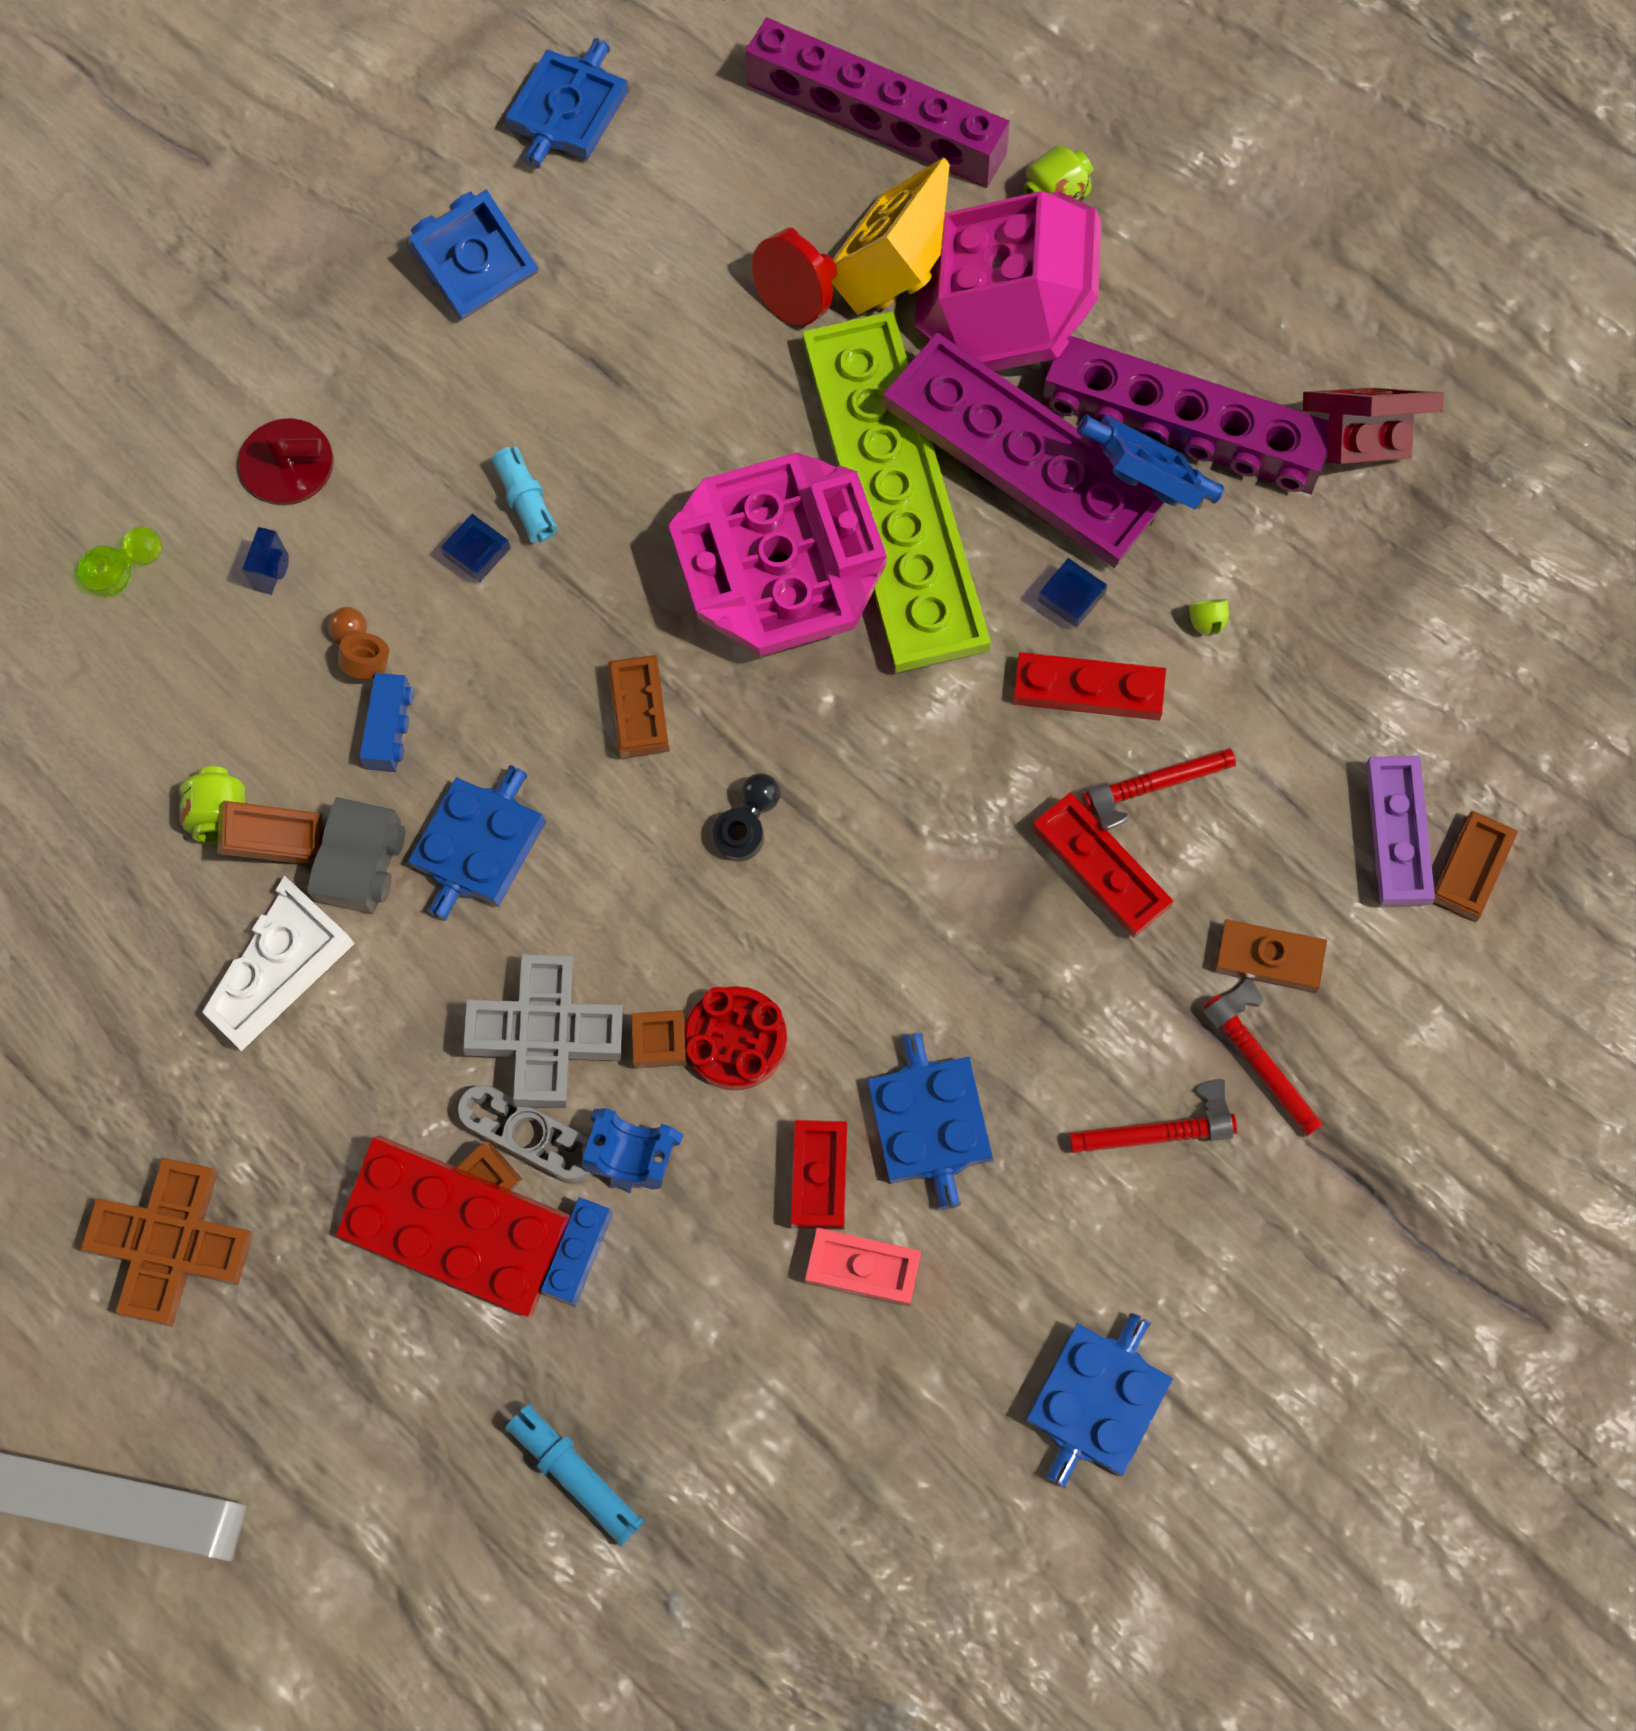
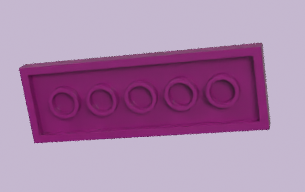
(1021, 448)

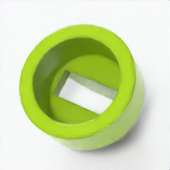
(1209, 615)

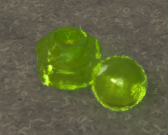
(140, 546)

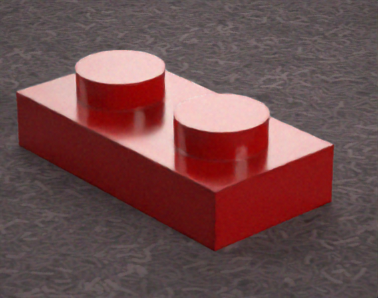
(819, 1175)

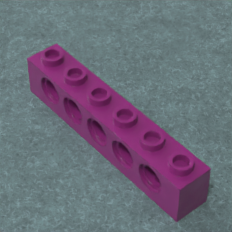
(876, 102)
(1210, 404)

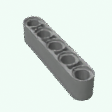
(120, 1507)

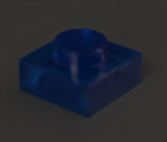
(475, 547)
(266, 561)
(1072, 592)

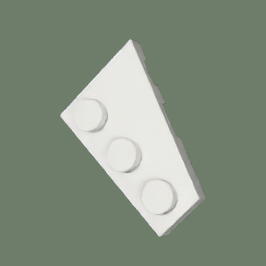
(280, 963)

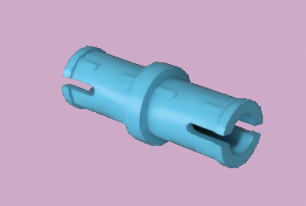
(524, 494)

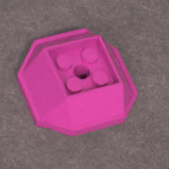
(1013, 278)
(790, 509)

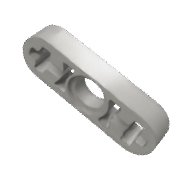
(502, 1104)

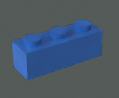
(386, 722)
(577, 1252)

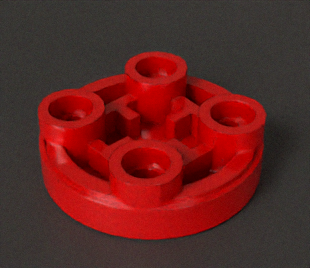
(793, 277)
(735, 1037)

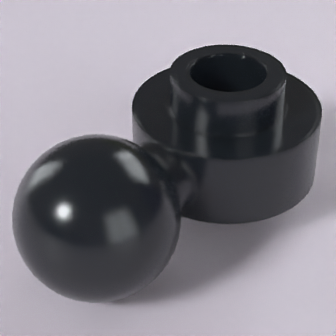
(759, 795)

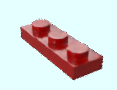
(1090, 686)
(1102, 865)

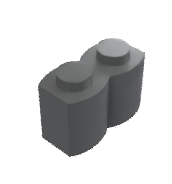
(356, 855)

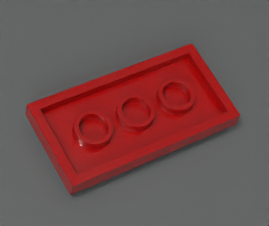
(453, 1225)

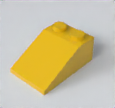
(895, 242)

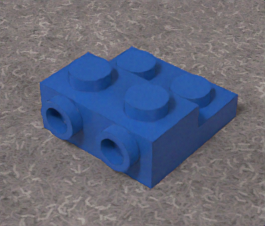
(471, 253)

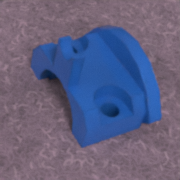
(628, 1151)

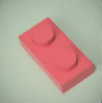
(863, 1266)

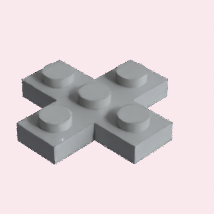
(543, 1030)

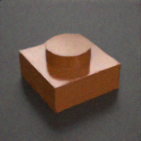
(659, 1039)
(491, 1165)

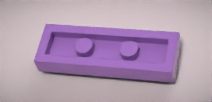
(1400, 831)

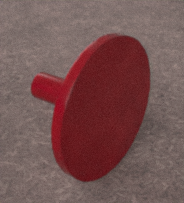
(286, 461)

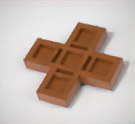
(167, 1242)

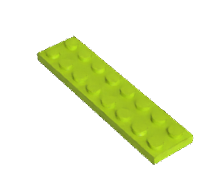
(927, 586)

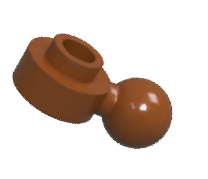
(359, 652)

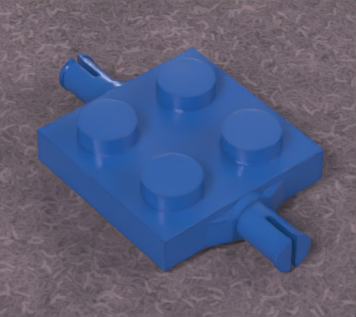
(567, 104)
(1147, 461)
(477, 842)
(930, 1120)
(1098, 1400)

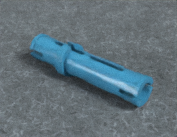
(574, 1474)

